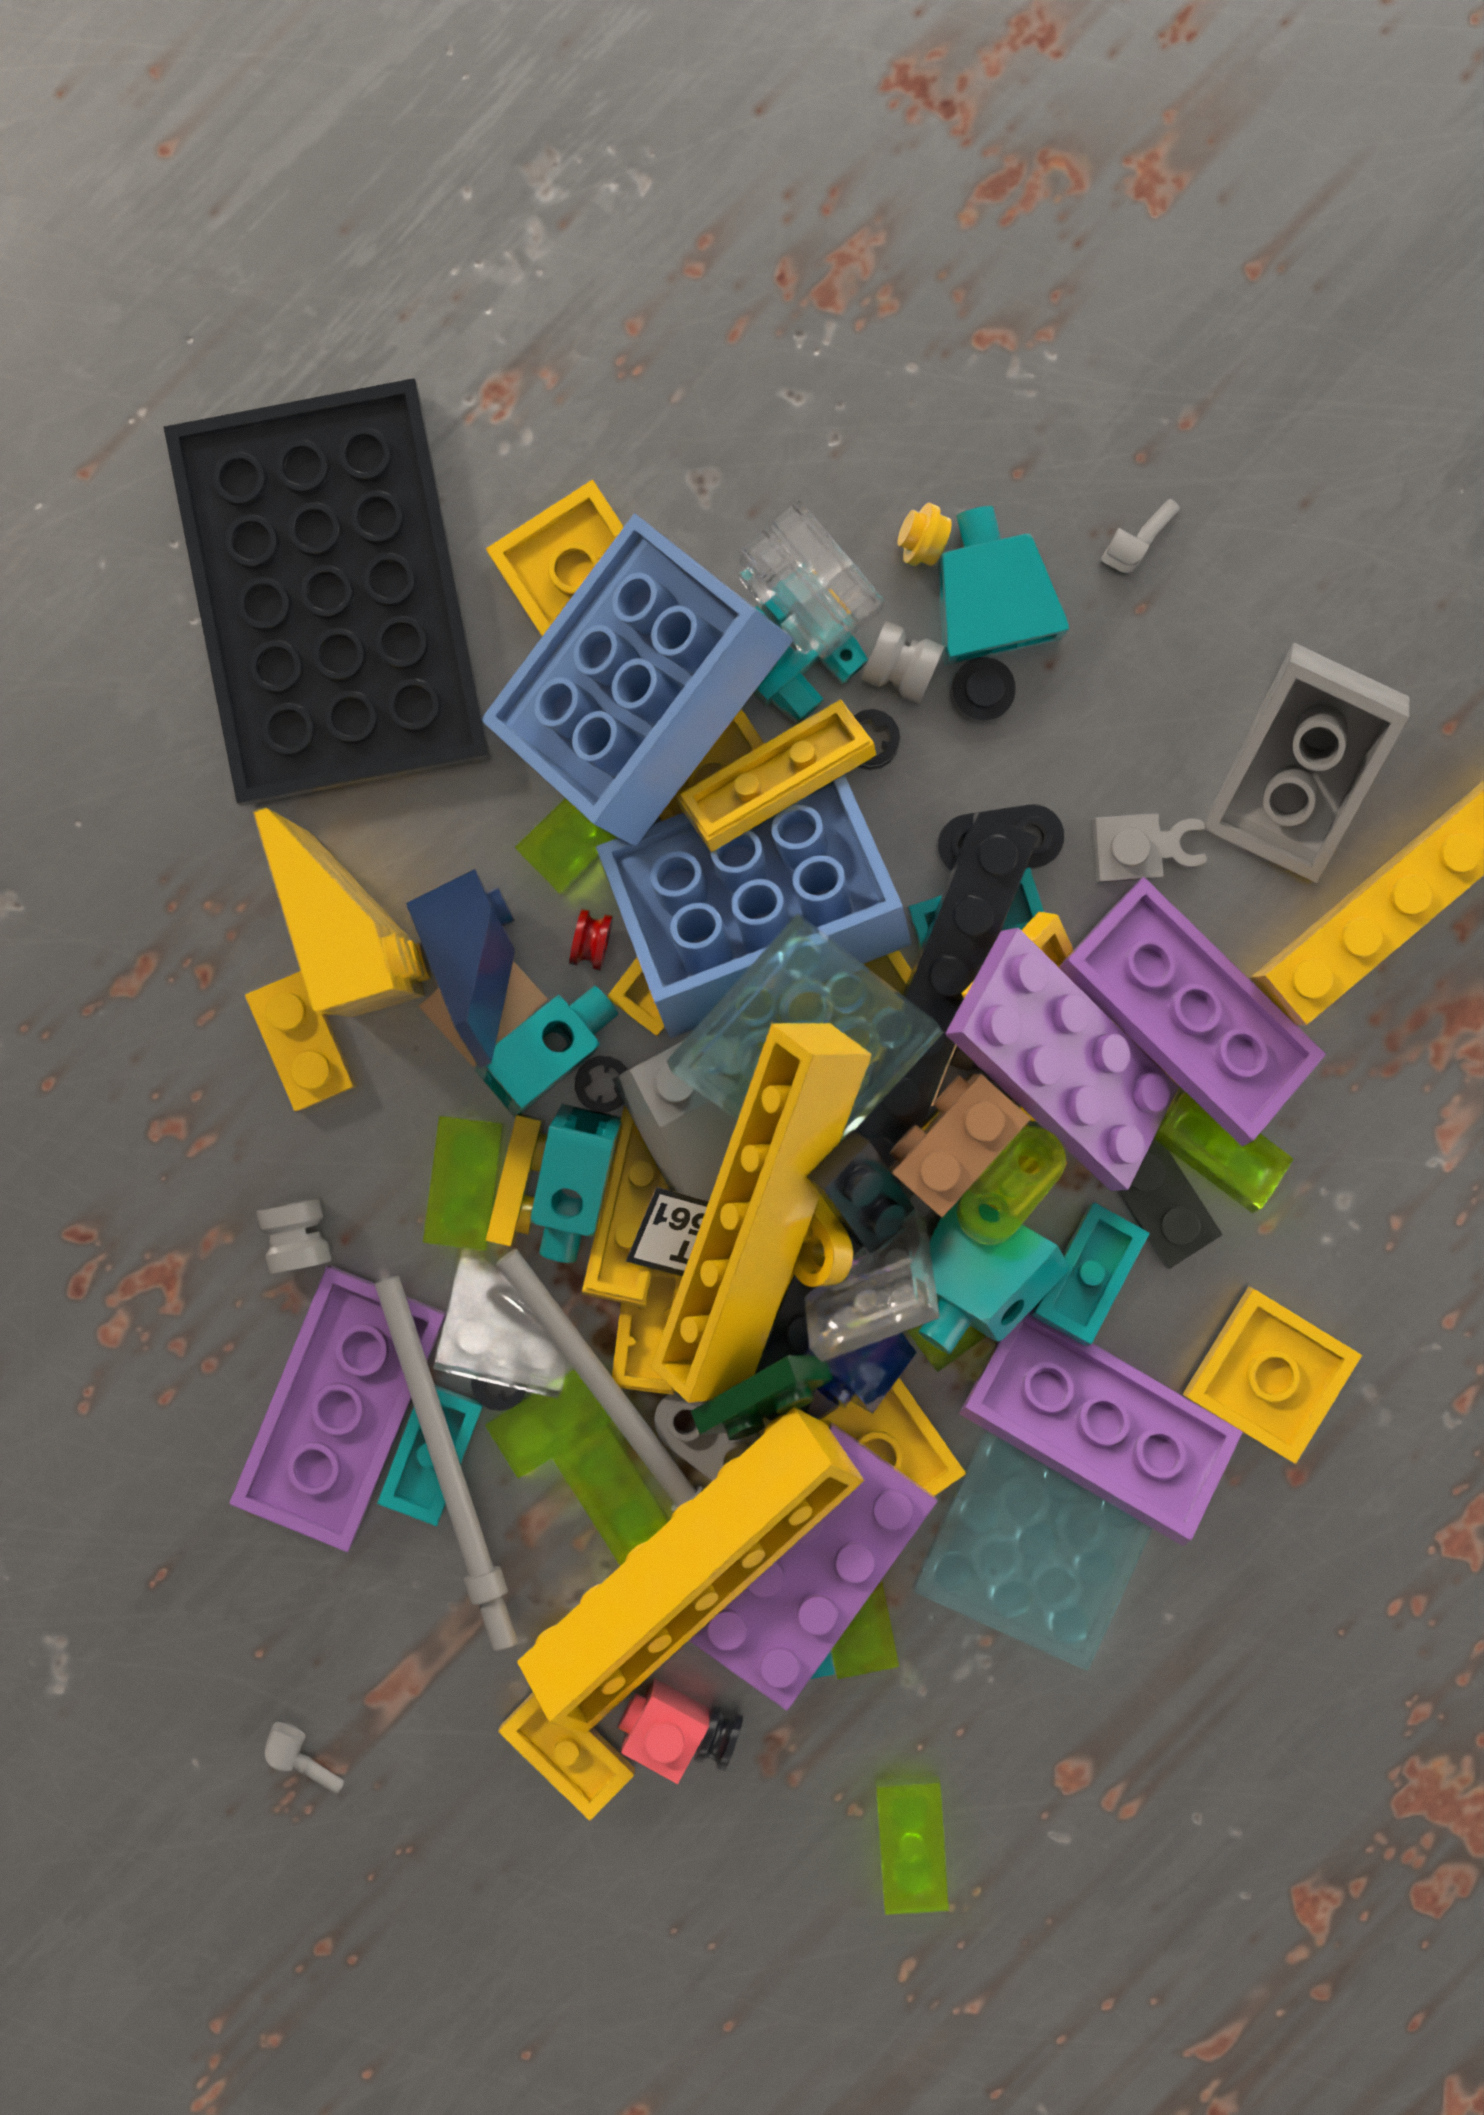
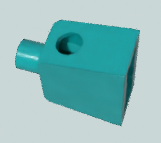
(995, 593)
(526, 1068)
(575, 1158)
(987, 1283)

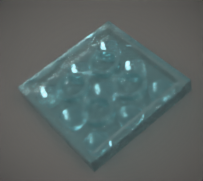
(804, 981)
(1031, 1553)

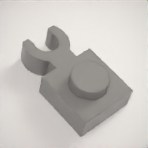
(1134, 847)

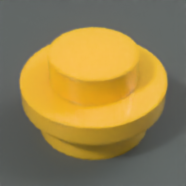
(924, 535)

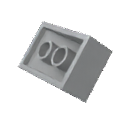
(1307, 762)
(677, 1124)

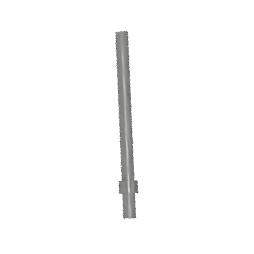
(597, 1378)
(485, 1582)

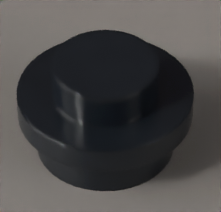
(983, 689)

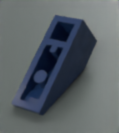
(469, 955)

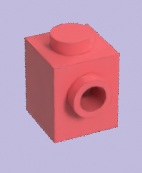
(663, 1729)

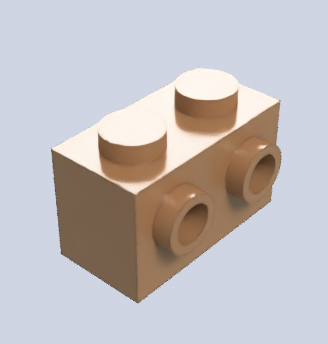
(958, 1143)

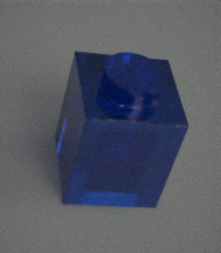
(867, 1372)

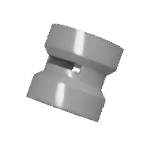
(902, 662)
(294, 1236)

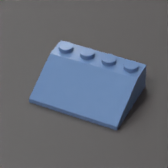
(635, 681)
(711, 914)

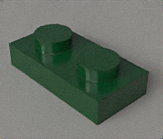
(775, 1389)

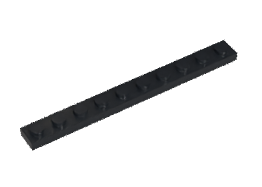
(947, 963)

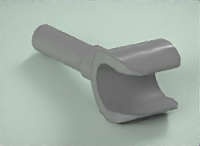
(1127, 550)
(284, 1754)

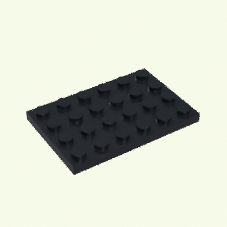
(326, 592)

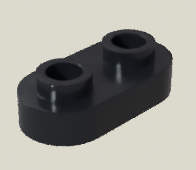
(1017, 816)

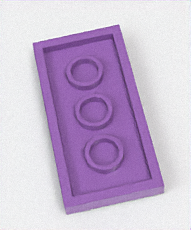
(1192, 1011)
(1062, 1059)
(332, 1414)
(1103, 1426)
(808, 1597)

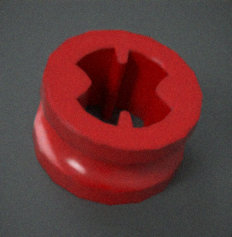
(591, 939)

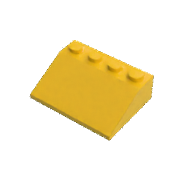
(343, 939)

